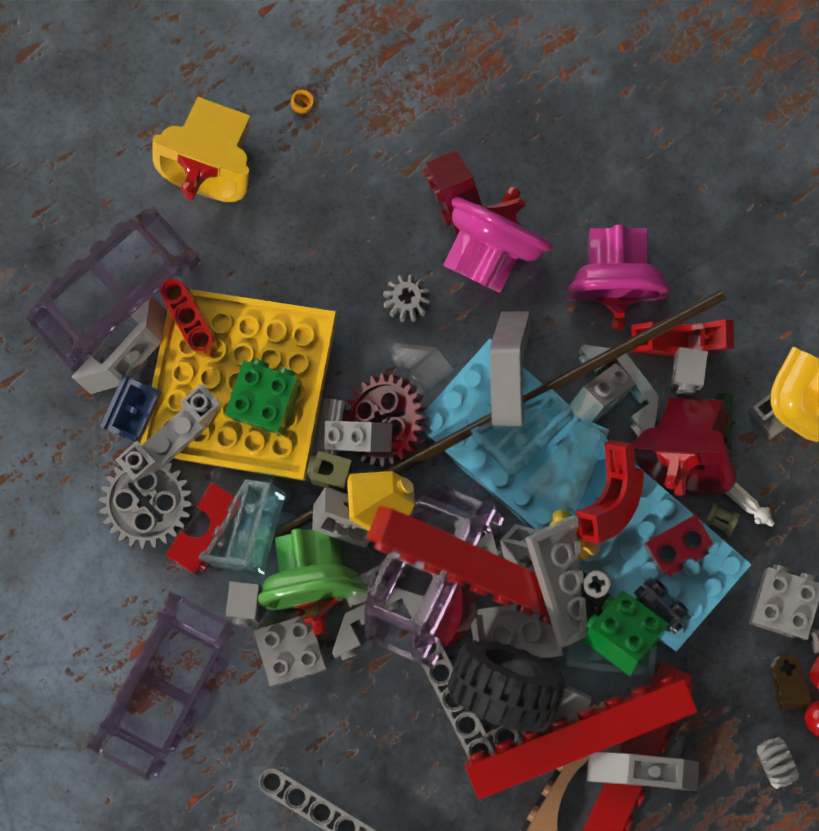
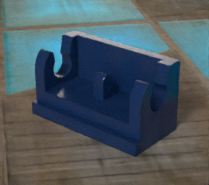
(131, 408)

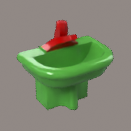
(309, 577)

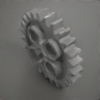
(126, 519)

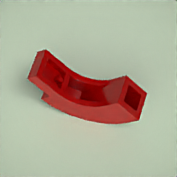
(707, 336)
(619, 498)

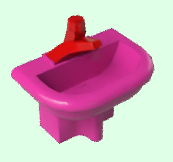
(492, 240)
(618, 272)

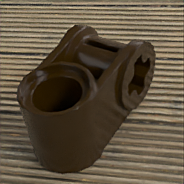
(789, 688)

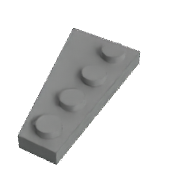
(558, 573)

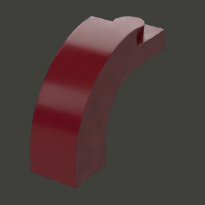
(457, 616)

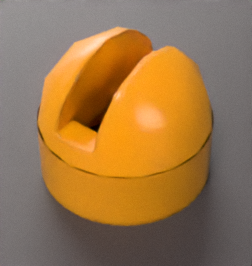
(305, 99)

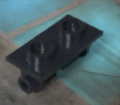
(656, 596)

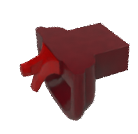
(688, 448)

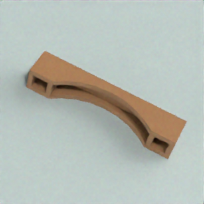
(546, 816)

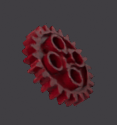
(379, 396)

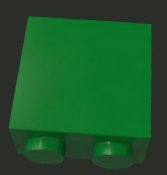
(263, 397)
(624, 631)

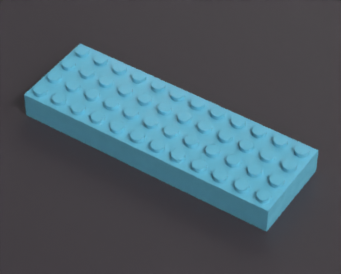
(623, 557)

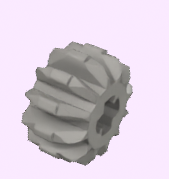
(417, 300)
(777, 762)

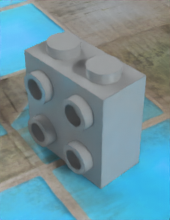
(786, 602)
(289, 649)

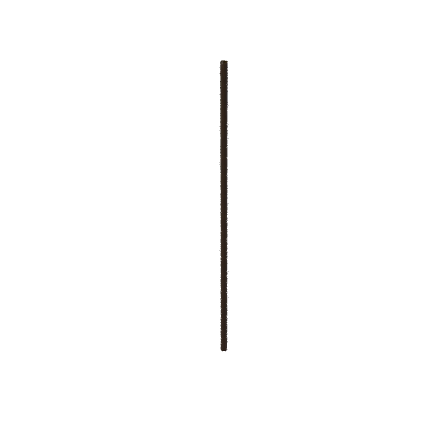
(555, 384)

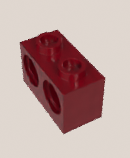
(675, 539)

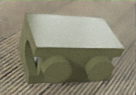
(329, 471)

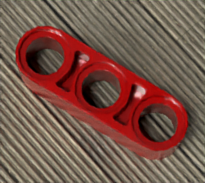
(180, 308)

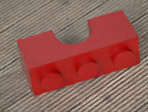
(187, 549)

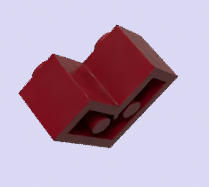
(450, 179)

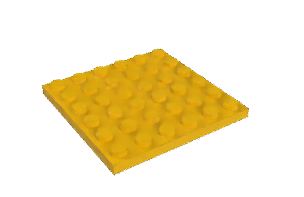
(246, 330)

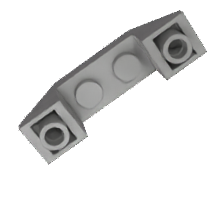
(128, 354)
(641, 390)
(173, 437)
(347, 641)
(643, 771)

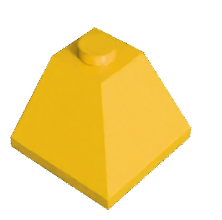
(373, 489)

